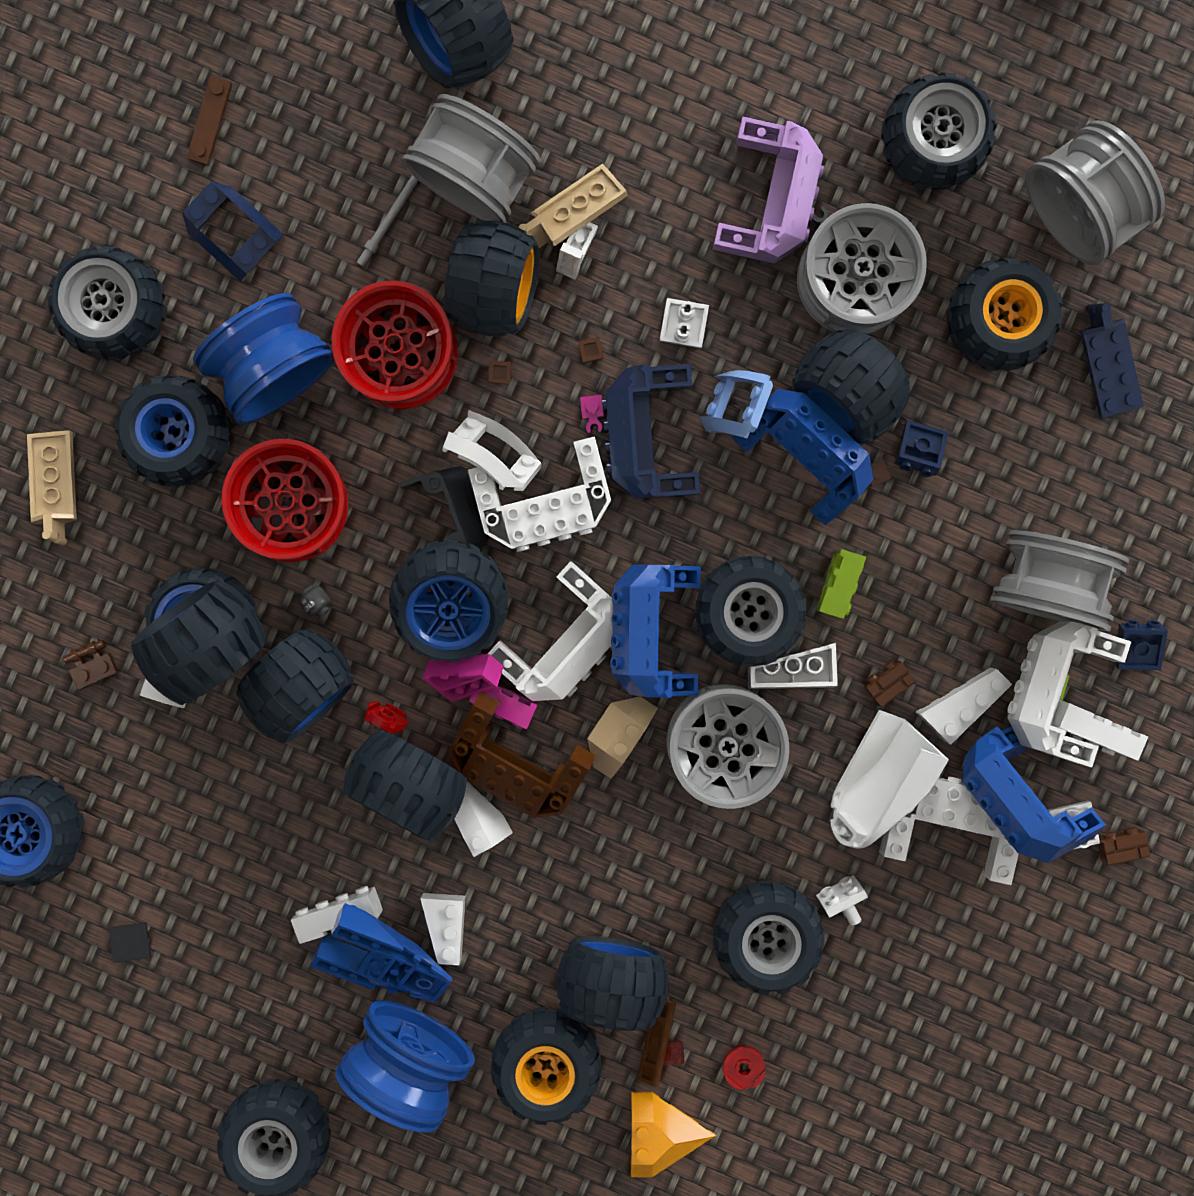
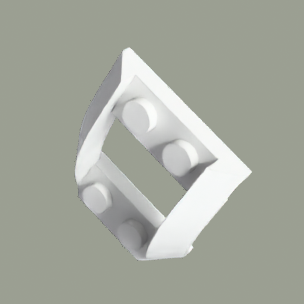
(464, 444)

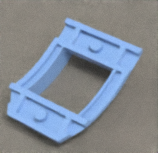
(751, 415)

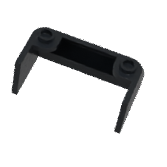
(460, 500)

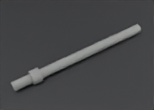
(372, 245)

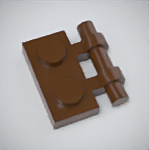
(94, 670)

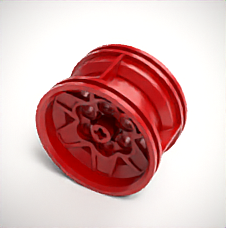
(360, 316)
(262, 463)

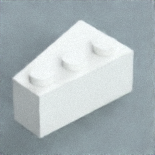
(445, 924)

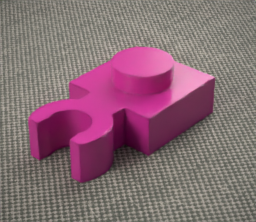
(592, 410)

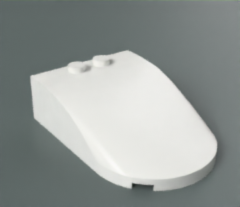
(883, 780)

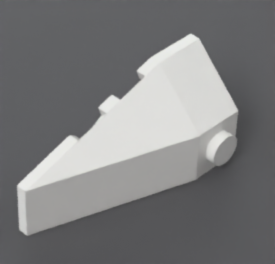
(480, 822)

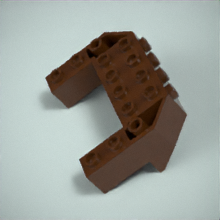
(510, 775)

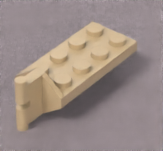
(574, 207)
(52, 482)

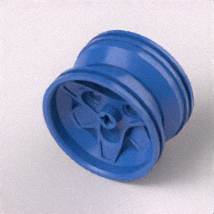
(263, 358)
(404, 1066)

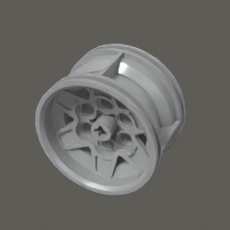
(471, 159)
(1095, 192)
(886, 232)
(1060, 579)
(741, 786)

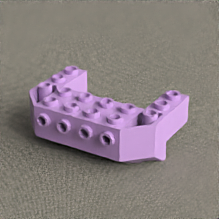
(789, 194)

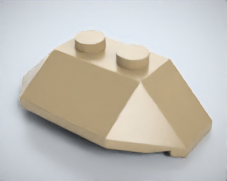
(619, 733)

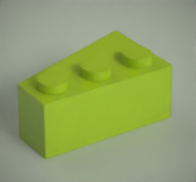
(841, 583)

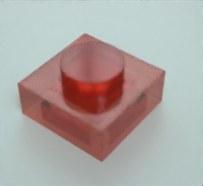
(674, 1053)

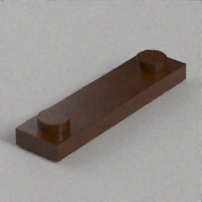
(209, 120)
(656, 1046)

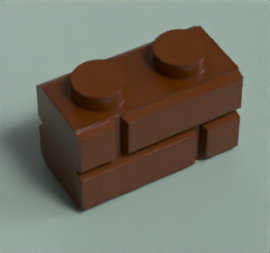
(889, 682)
(1123, 846)

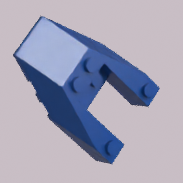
(390, 962)

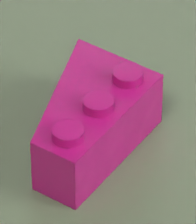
(464, 677)
(512, 706)

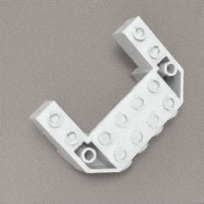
(547, 515)
(572, 653)
(1042, 685)
(954, 806)

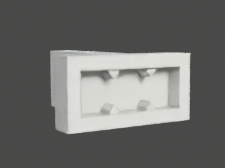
(574, 250)

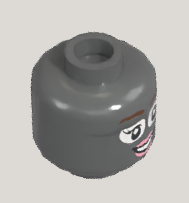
(315, 601)

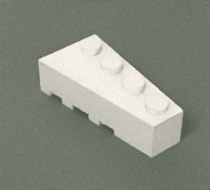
(1098, 731)

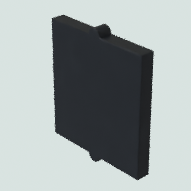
(130, 942)

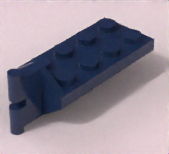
(1110, 362)

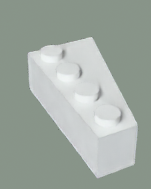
(802, 670)
(964, 705)
(317, 921)

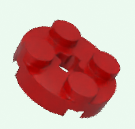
(386, 717)
(743, 1079)

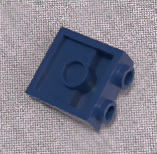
(921, 448)
(1146, 645)

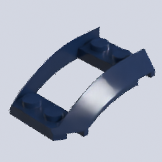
(252, 250)

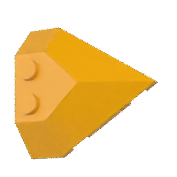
(661, 1134)

